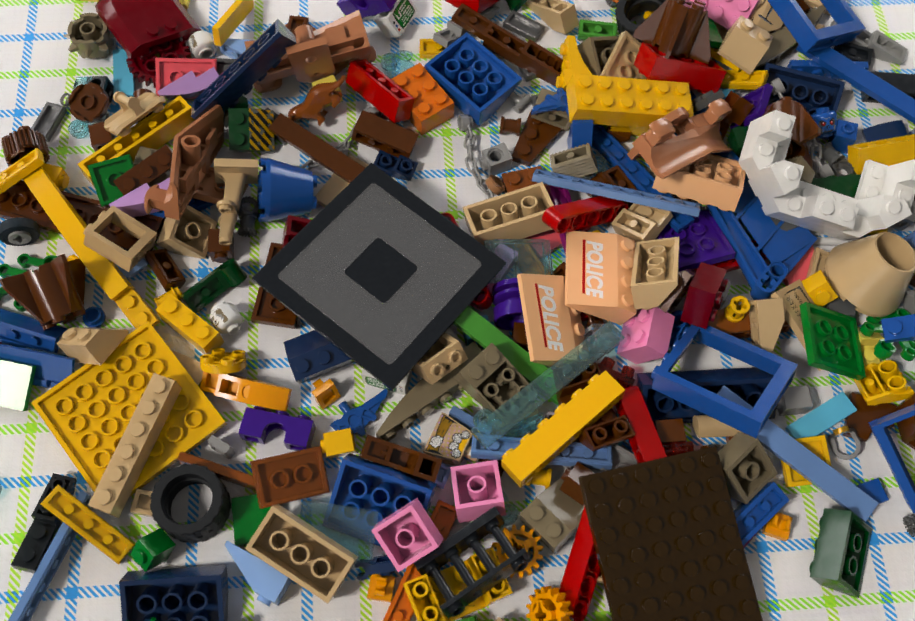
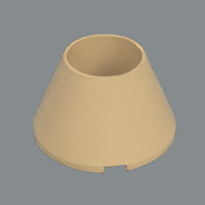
(872, 272)

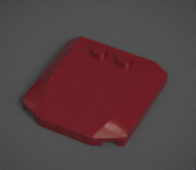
(146, 23)

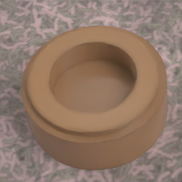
(495, 184)

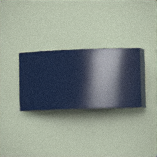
(884, 131)
(399, 168)

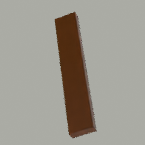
(315, 148)

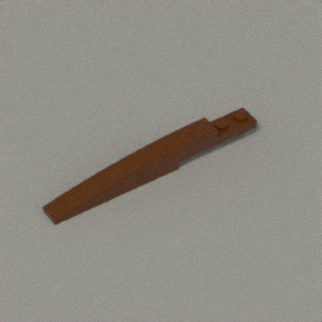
(508, 46)

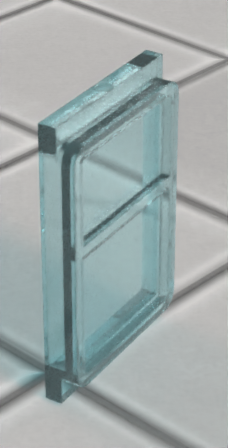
(521, 256)
(343, 524)

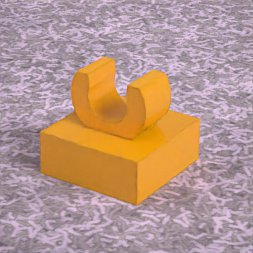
(325, 393)
(778, 527)
(381, 588)

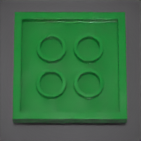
(832, 341)

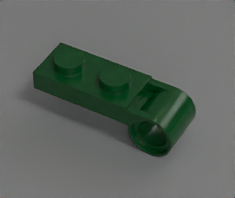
(213, 285)

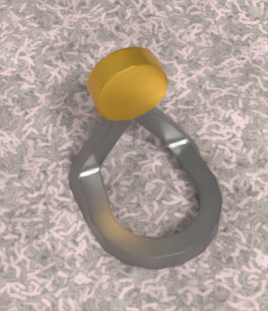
(841, 430)

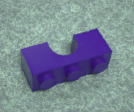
(366, 7)
(259, 423)

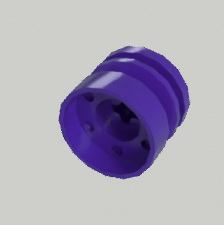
(507, 304)

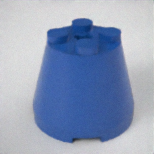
(284, 190)

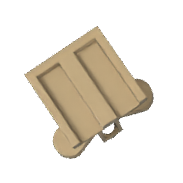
(235, 175)

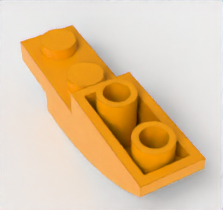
(247, 390)

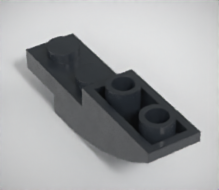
(42, 528)

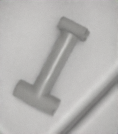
(520, 102)

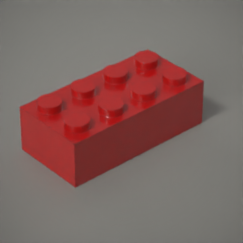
(679, 69)

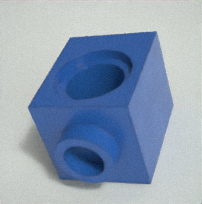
(844, 135)

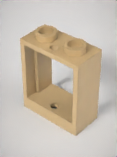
(110, 250)
(443, 353)

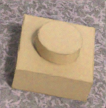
(141, 503)

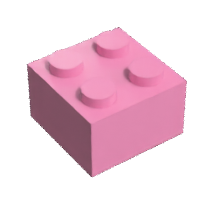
(646, 336)
(477, 490)
(407, 535)

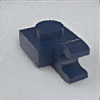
(378, 565)

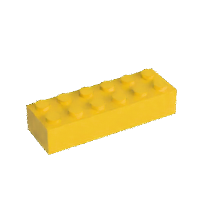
(624, 100)

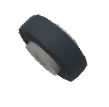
(19, 231)

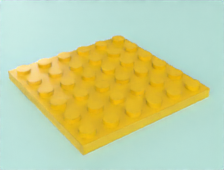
(98, 401)

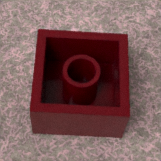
(704, 295)

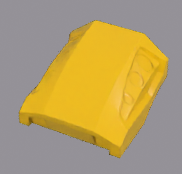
(883, 384)

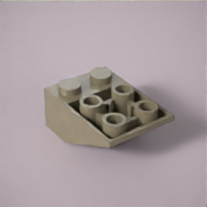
(491, 378)

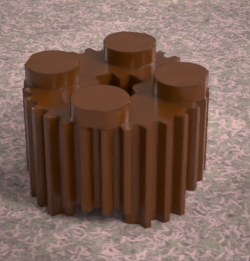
(22, 142)

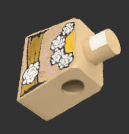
(450, 441)

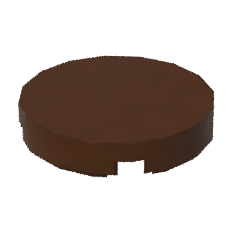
(89, 102)

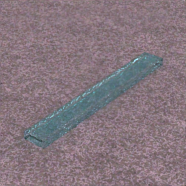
(546, 385)

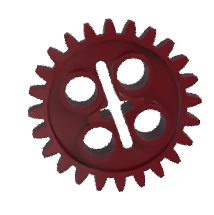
(144, 66)

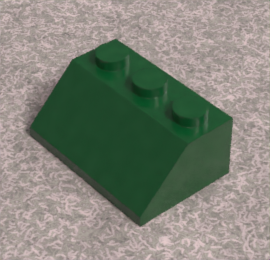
(841, 551)

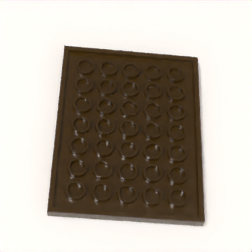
(669, 541)

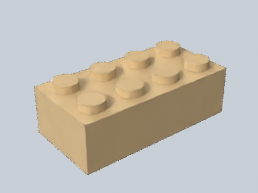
(509, 215)
(301, 553)

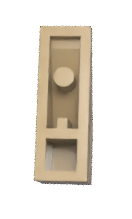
(555, 13)
(766, 321)

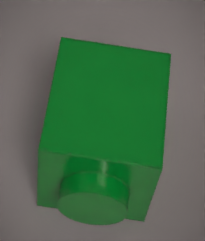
(152, 549)

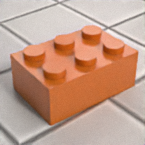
(431, 102)

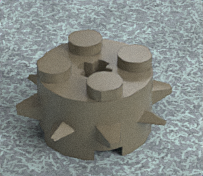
(90, 36)

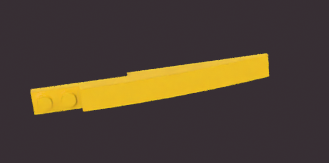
(103, 270)

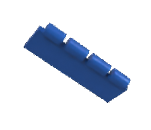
(48, 366)

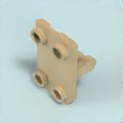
(132, 111)

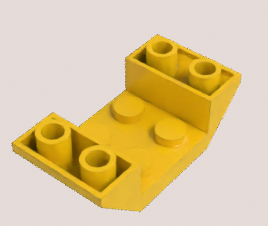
(427, 598)

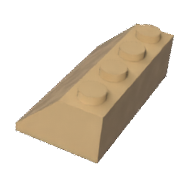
(654, 271)

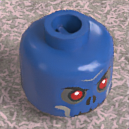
(826, 120)

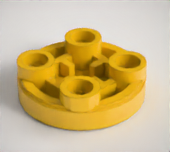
(223, 362)

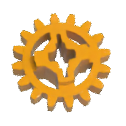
(529, 543)
(548, 605)

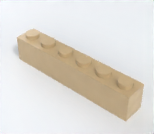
(135, 445)

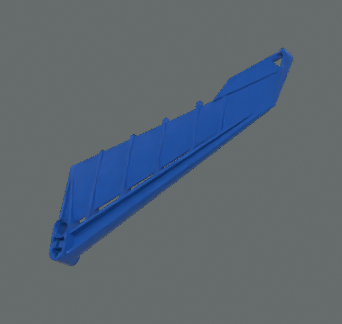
(781, 247)

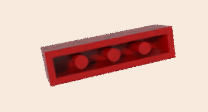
(380, 90)

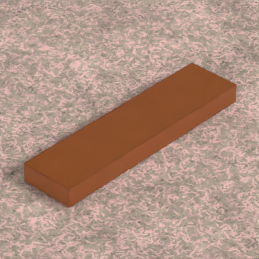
(223, 472)

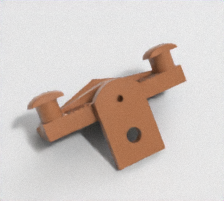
(318, 51)
(695, 139)
(190, 167)

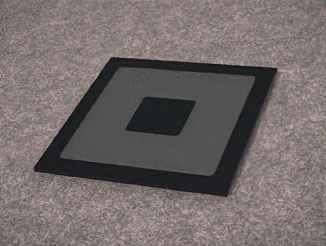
(380, 274)

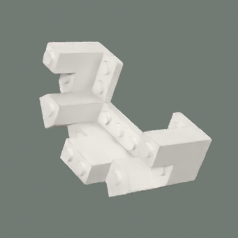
(880, 200)

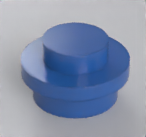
(94, 318)

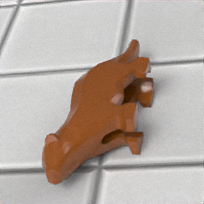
(316, 100)

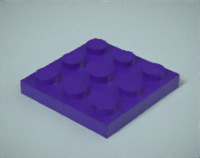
(700, 242)

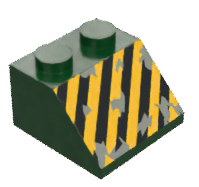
(250, 130)

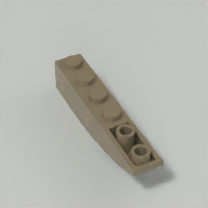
(784, 42)
(423, 399)

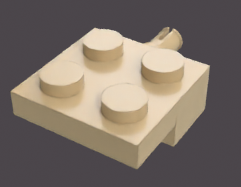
(641, 222)

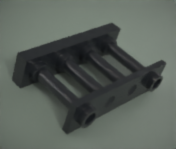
(466, 538)

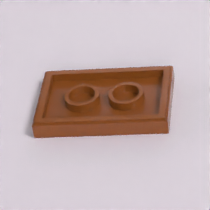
(289, 477)

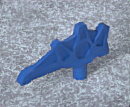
(555, 102)
(359, 417)

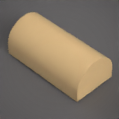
(709, 427)

